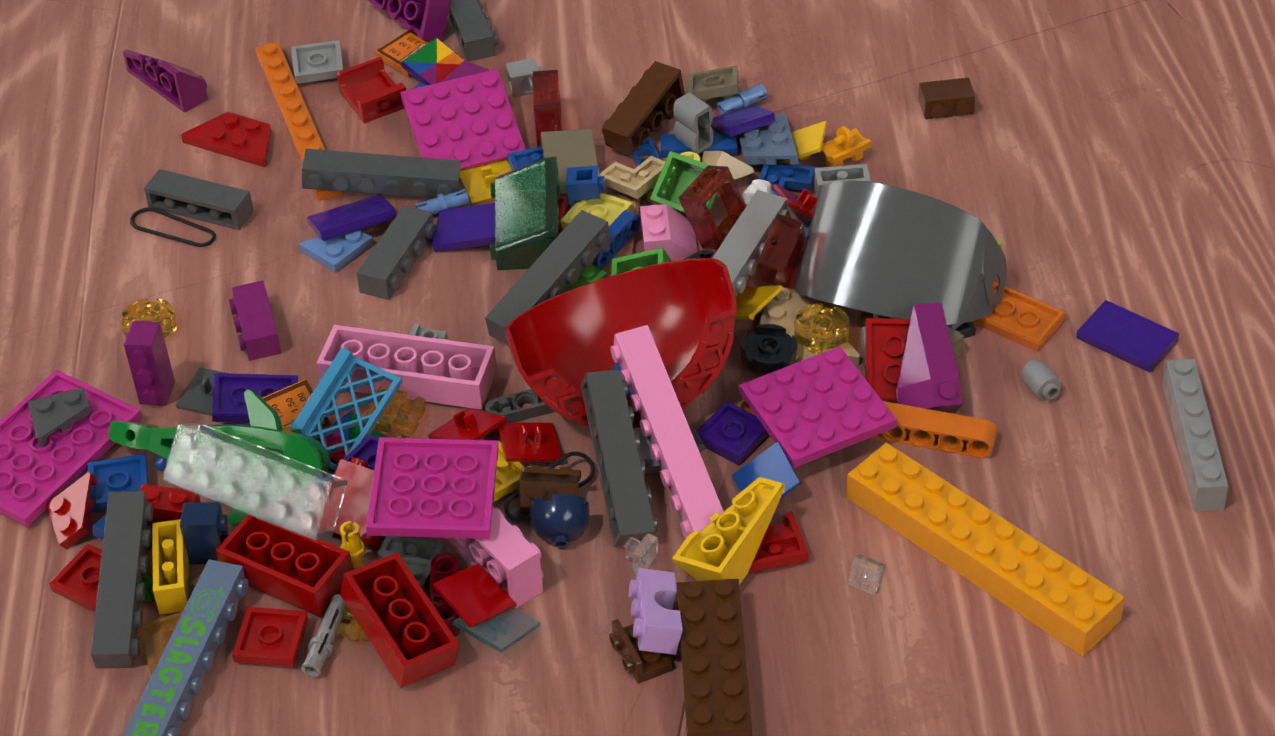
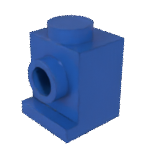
(584, 183)

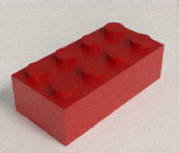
(286, 563)
(399, 619)

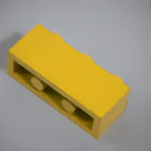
(170, 567)

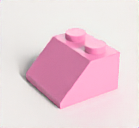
(667, 229)

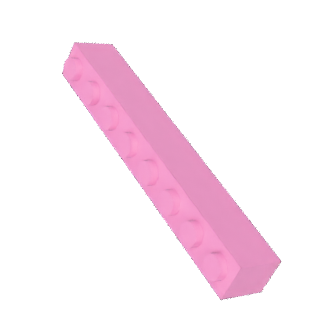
(667, 429)

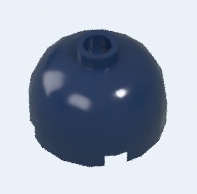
(559, 519)

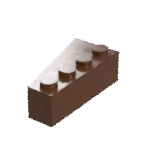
(644, 108)

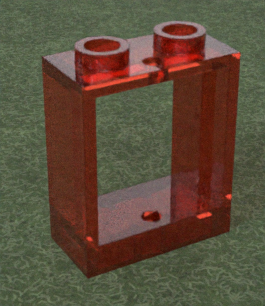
(546, 102)
(700, 191)
(779, 261)

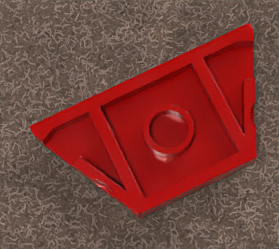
(233, 137)

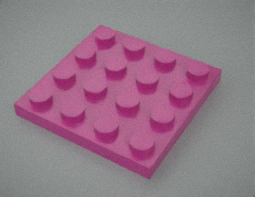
(464, 120)
(817, 406)
(433, 488)

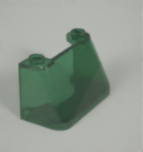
(525, 213)

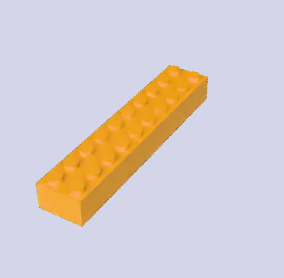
(986, 549)

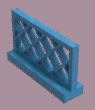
(327, 392)

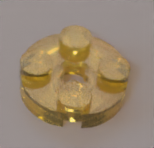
(153, 311)
(821, 339)

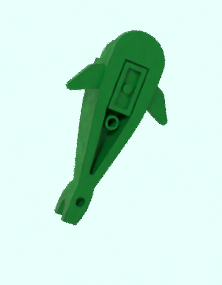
(264, 431)

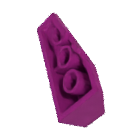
(169, 80)
(928, 365)

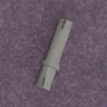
(315, 660)

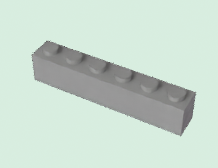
(748, 236)
(1194, 435)

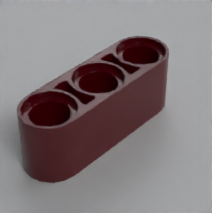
(440, 568)

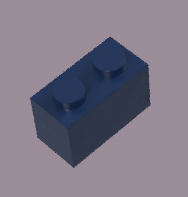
(203, 530)

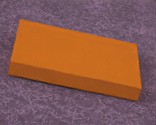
(1023, 319)

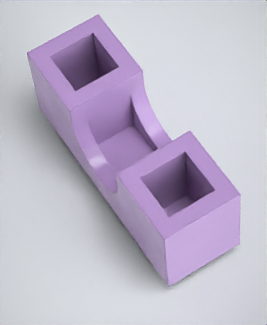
(652, 604)

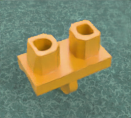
(846, 145)

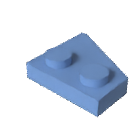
(337, 251)

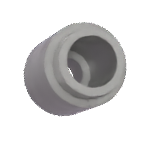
(1041, 380)

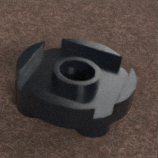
(758, 357)

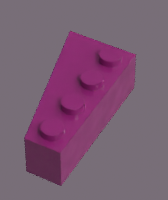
(423, 17)

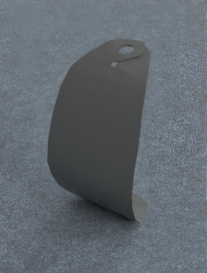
(897, 249)

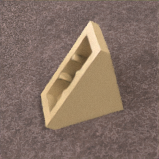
(719, 158)

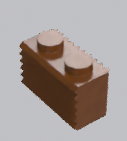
(946, 97)

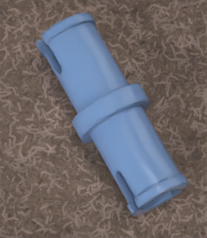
(742, 99)
(444, 202)

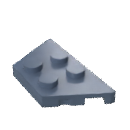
(769, 143)

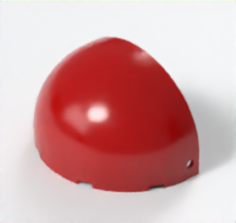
(681, 301)

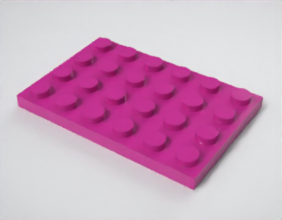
(36, 473)

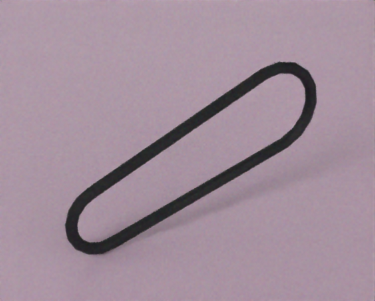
(170, 236)
(506, 506)

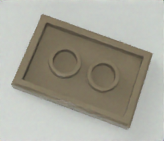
(571, 148)

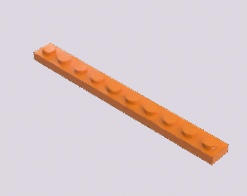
(291, 105)

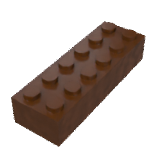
(713, 659)

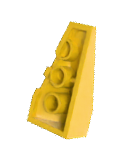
(732, 538)

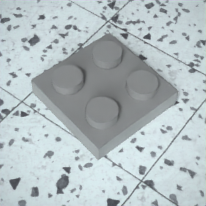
(316, 61)

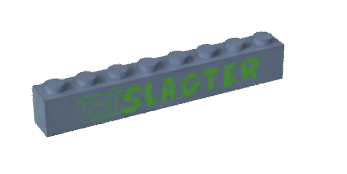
(189, 651)

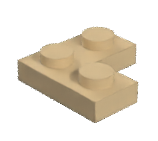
(633, 181)

